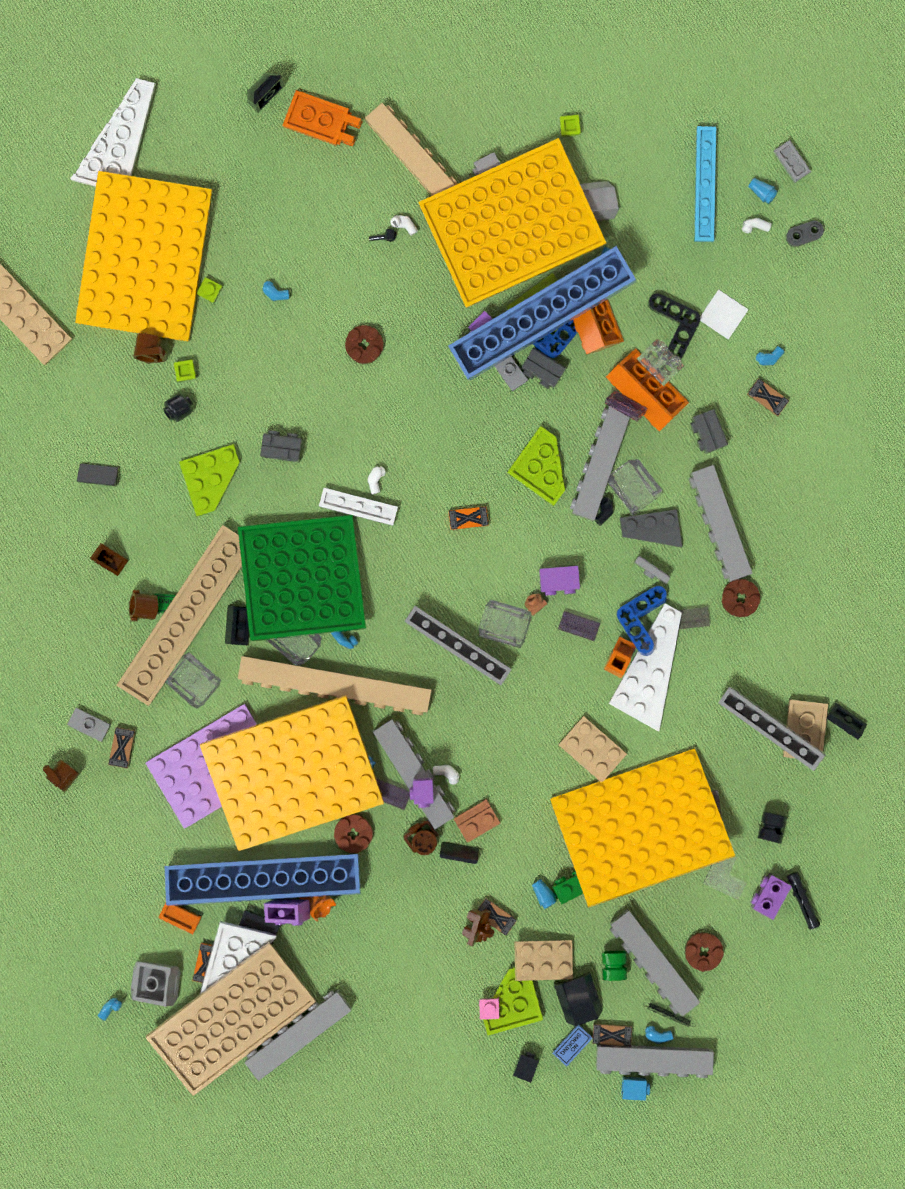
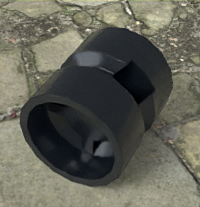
(772, 827)

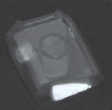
(634, 486)
(505, 623)
(298, 648)
(193, 680)

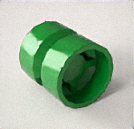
(614, 965)

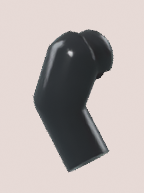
(606, 509)

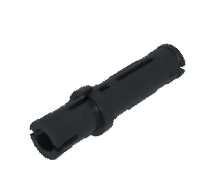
(799, 892)

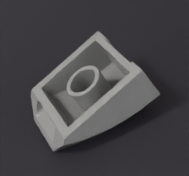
(601, 199)
(155, 983)

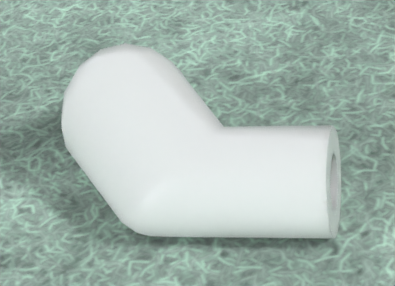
(404, 222)
(755, 223)
(373, 478)
(448, 771)

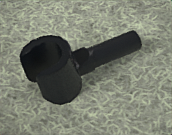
(390, 236)

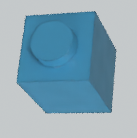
(635, 1088)

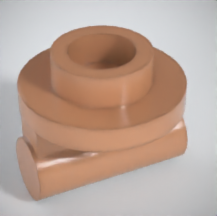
(535, 603)

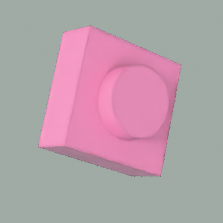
(489, 1008)

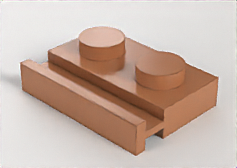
(476, 820)

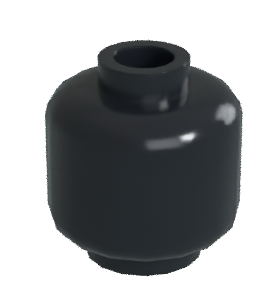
(177, 407)

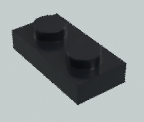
(846, 721)

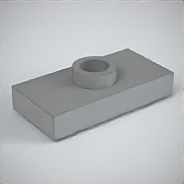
(792, 161)
(511, 373)
(651, 571)
(89, 724)

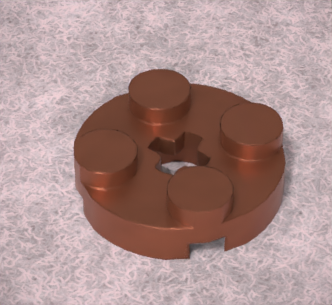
(371, 336)
(736, 608)
(360, 825)
(704, 940)

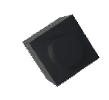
(526, 1066)

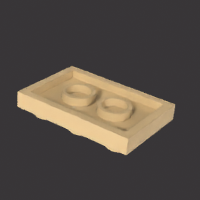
(808, 721)
(592, 749)
(543, 960)

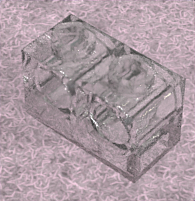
(657, 366)

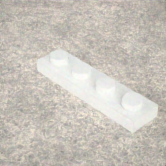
(358, 506)

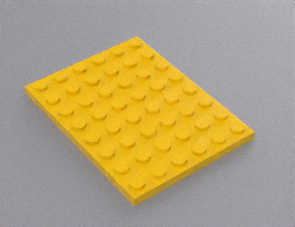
(512, 223)
(143, 256)
(292, 773)
(642, 828)

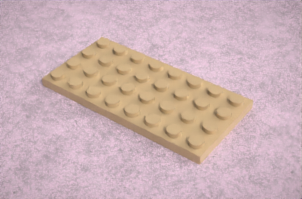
(230, 1019)

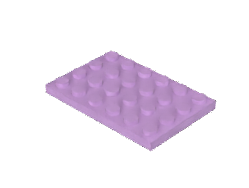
(184, 773)

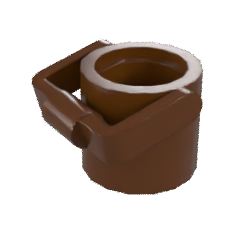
(148, 349)
(142, 606)
(61, 775)
(424, 840)

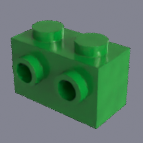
(567, 888)

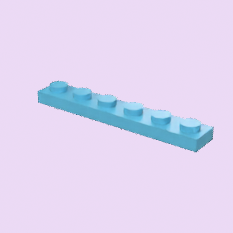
(705, 184)

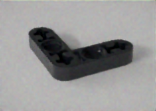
(683, 324)

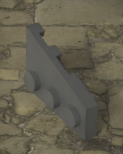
(653, 527)

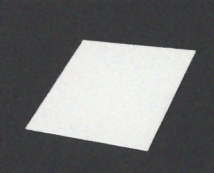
(723, 314)

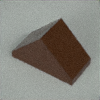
(109, 559)

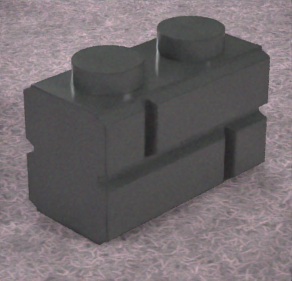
(543, 368)
(709, 432)
(281, 447)

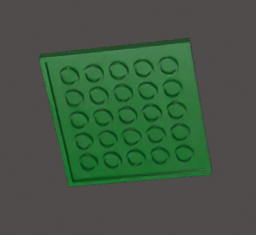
(301, 578)

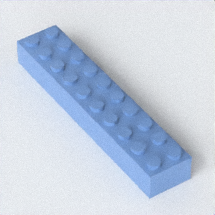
(542, 313)
(262, 880)

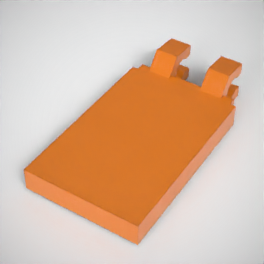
(320, 119)

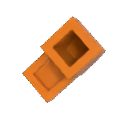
(619, 657)

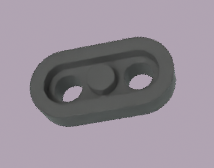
(805, 234)

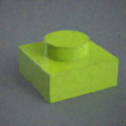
(569, 125)
(209, 290)
(184, 370)

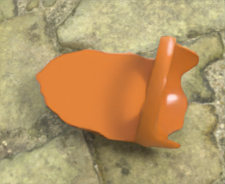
(320, 906)

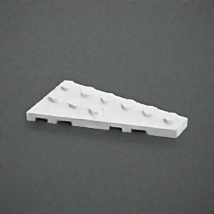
(120, 139)
(647, 678)
(231, 948)

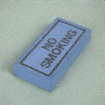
(572, 1045)

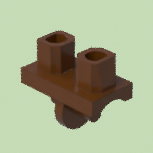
(481, 927)

